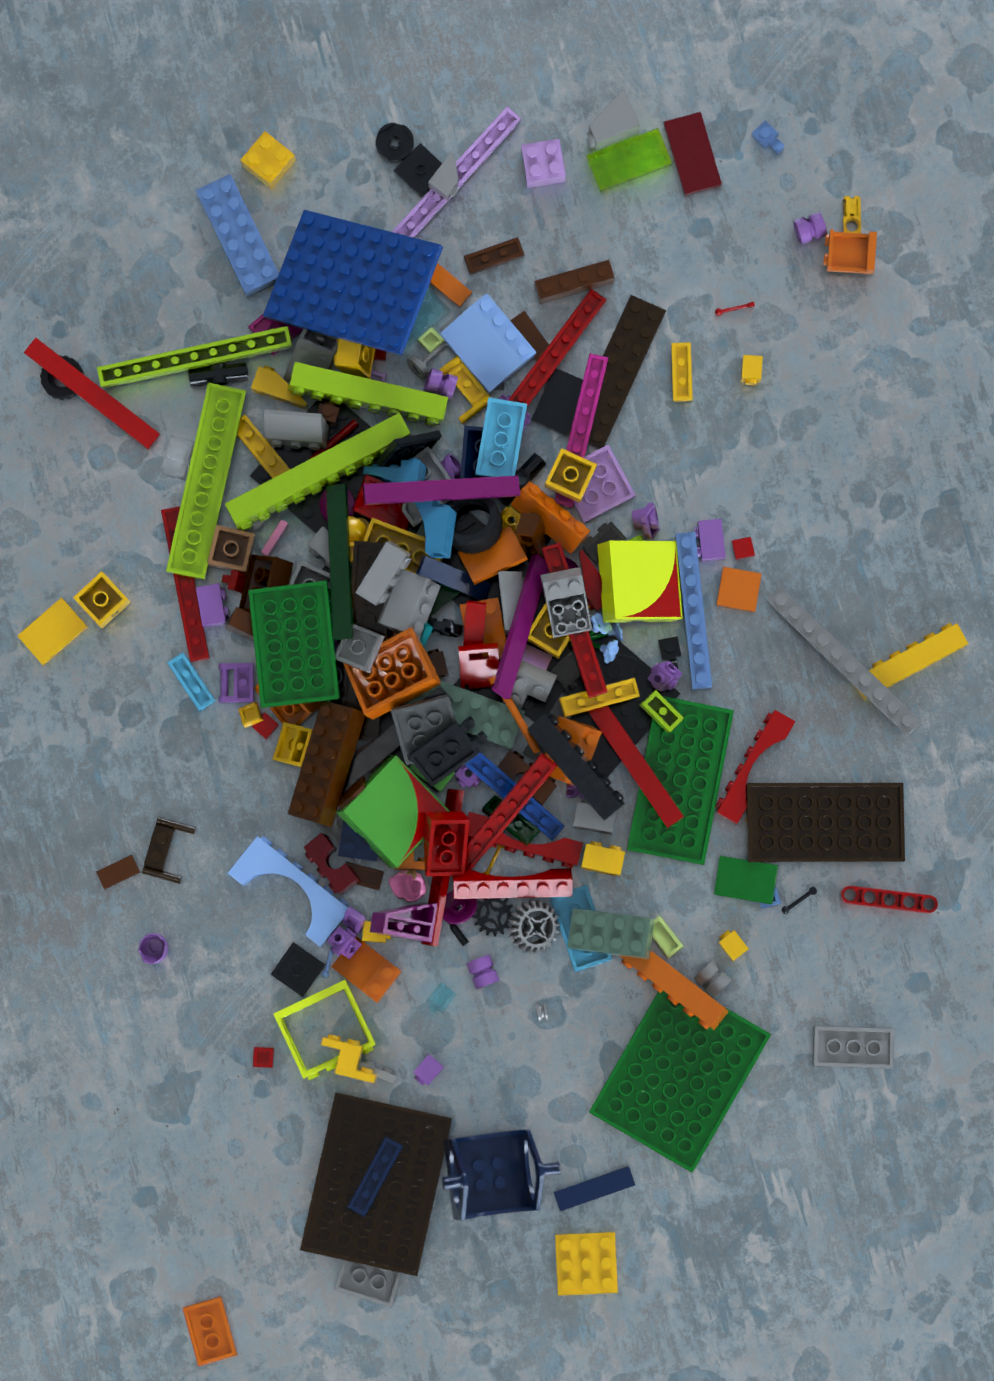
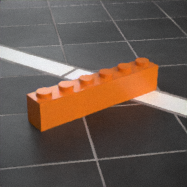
(678, 988)

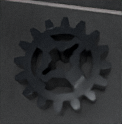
(484, 919)

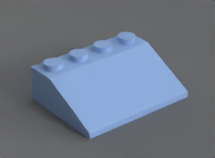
(488, 343)

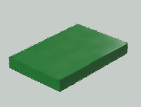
(746, 880)

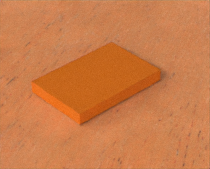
(500, 557)
(209, 1331)

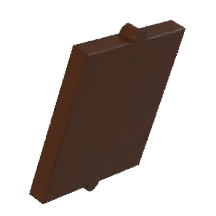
(350, 794)

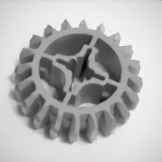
(547, 917)

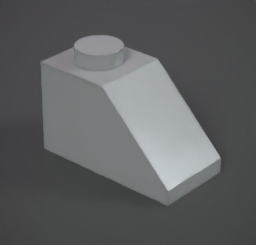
(445, 178)

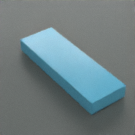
(191, 681)

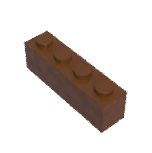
(574, 281)

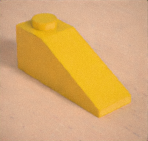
(274, 386)

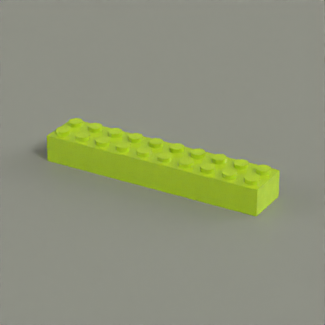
(315, 473)

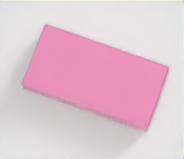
(275, 538)

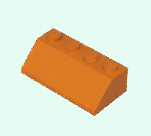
(557, 521)

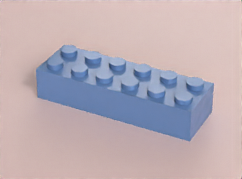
(238, 235)

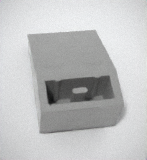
(313, 350)
(566, 602)

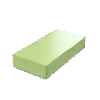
(665, 938)

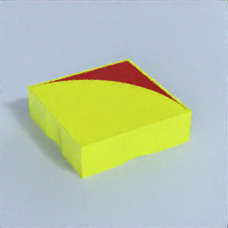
(640, 581)

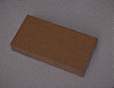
(118, 872)
(369, 876)

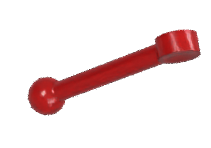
(718, 311)

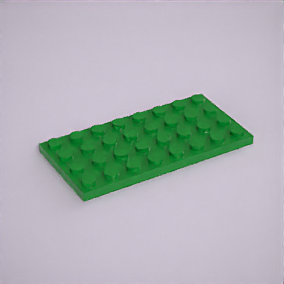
(690, 769)

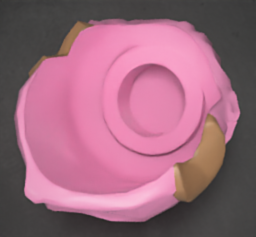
(408, 885)

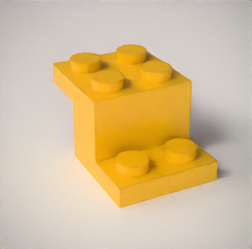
(292, 744)
(349, 1058)

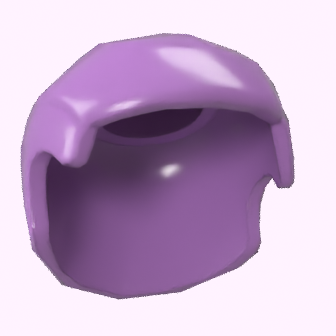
(153, 948)

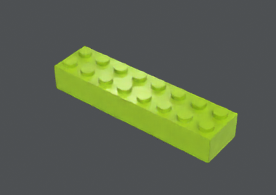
(367, 393)

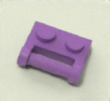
(242, 682)

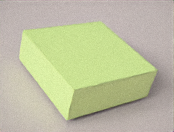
(430, 340)

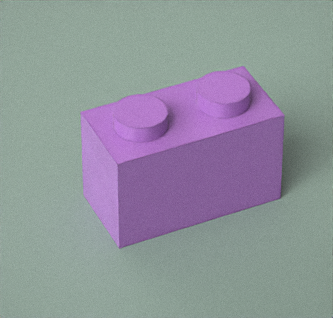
(711, 540)
(212, 605)

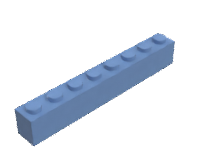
(693, 612)

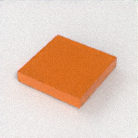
(738, 589)

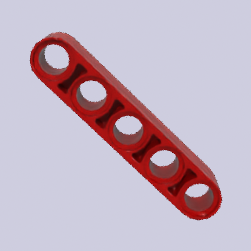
(898, 898)

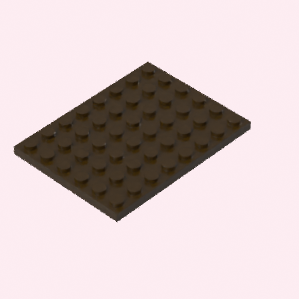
(399, 1217)

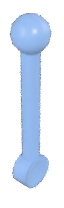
(325, 973)

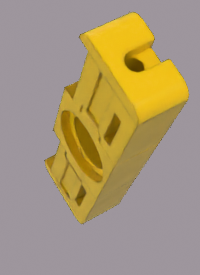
(852, 213)

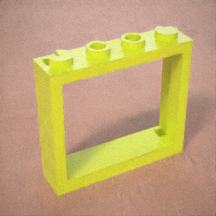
(330, 1064)

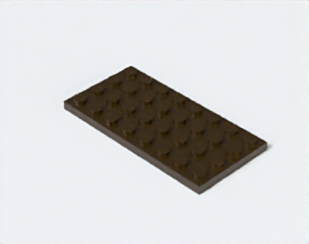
(825, 822)

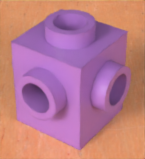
(664, 676)
(466, 781)
(344, 942)

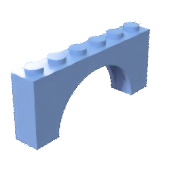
(263, 859)

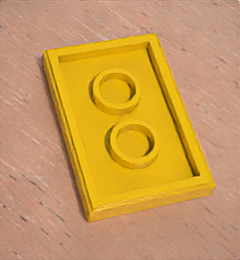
(52, 631)

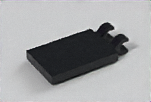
(447, 751)

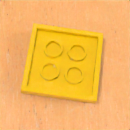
(586, 1263)

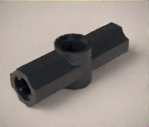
(218, 374)
(529, 471)

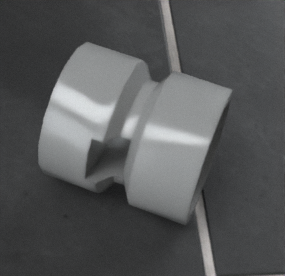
(712, 978)

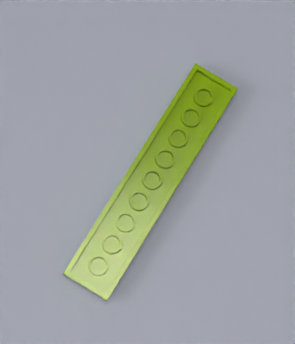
(206, 480)

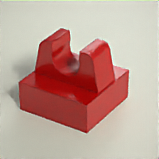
(234, 581)

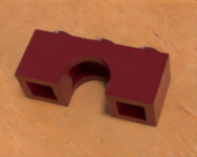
(319, 851)

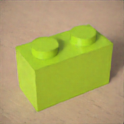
(661, 711)

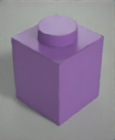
(427, 1070)

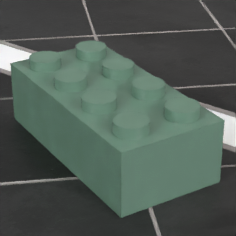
(610, 933)

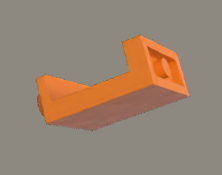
(850, 252)

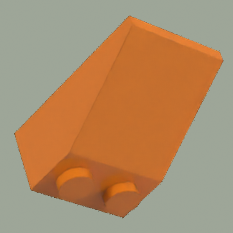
(494, 626)
(368, 971)

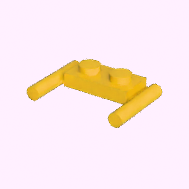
(467, 386)

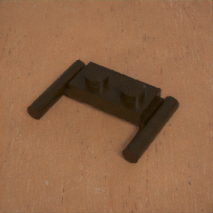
(160, 846)

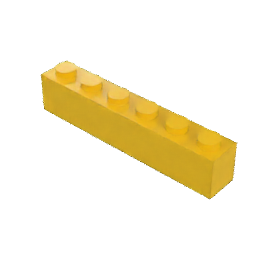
(918, 656)

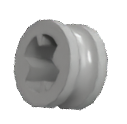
(542, 1012)

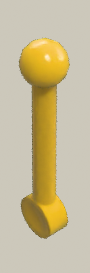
(493, 859)

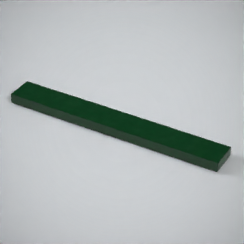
(339, 562)

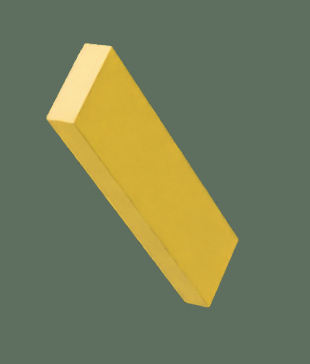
(260, 448)
(616, 693)

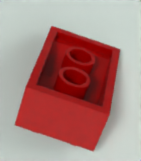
(445, 843)

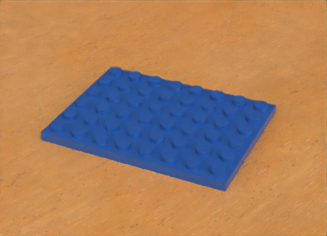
(353, 282)

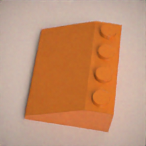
(397, 675)

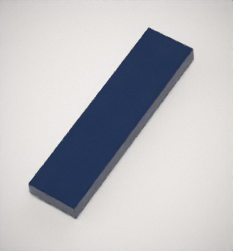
(452, 578)
(375, 1176)
(594, 1188)

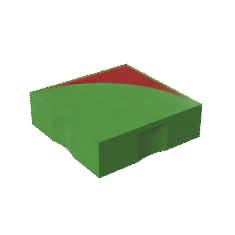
(391, 811)

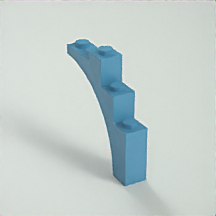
(437, 517)

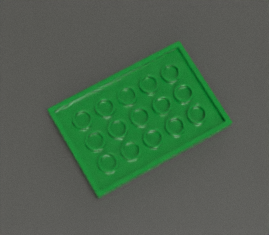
(294, 644)

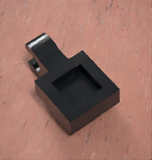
(670, 649)

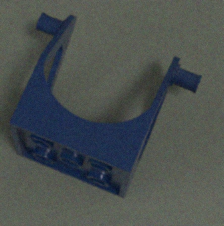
(493, 1174)

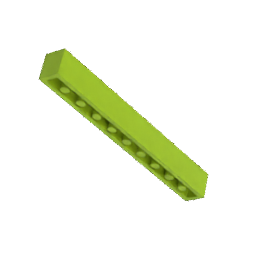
(194, 357)

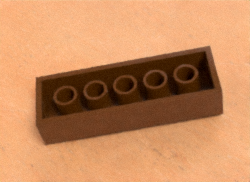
(326, 763)

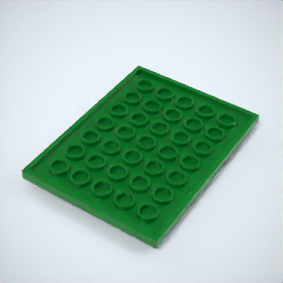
(678, 1079)

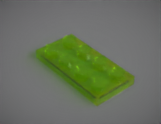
(629, 160)

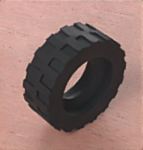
(54, 390)

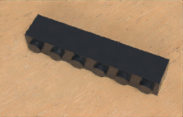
(576, 766)

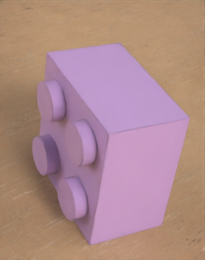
(543, 163)

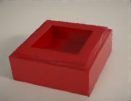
(743, 548)
(266, 727)
(263, 1057)

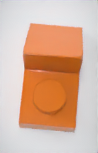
(409, 863)

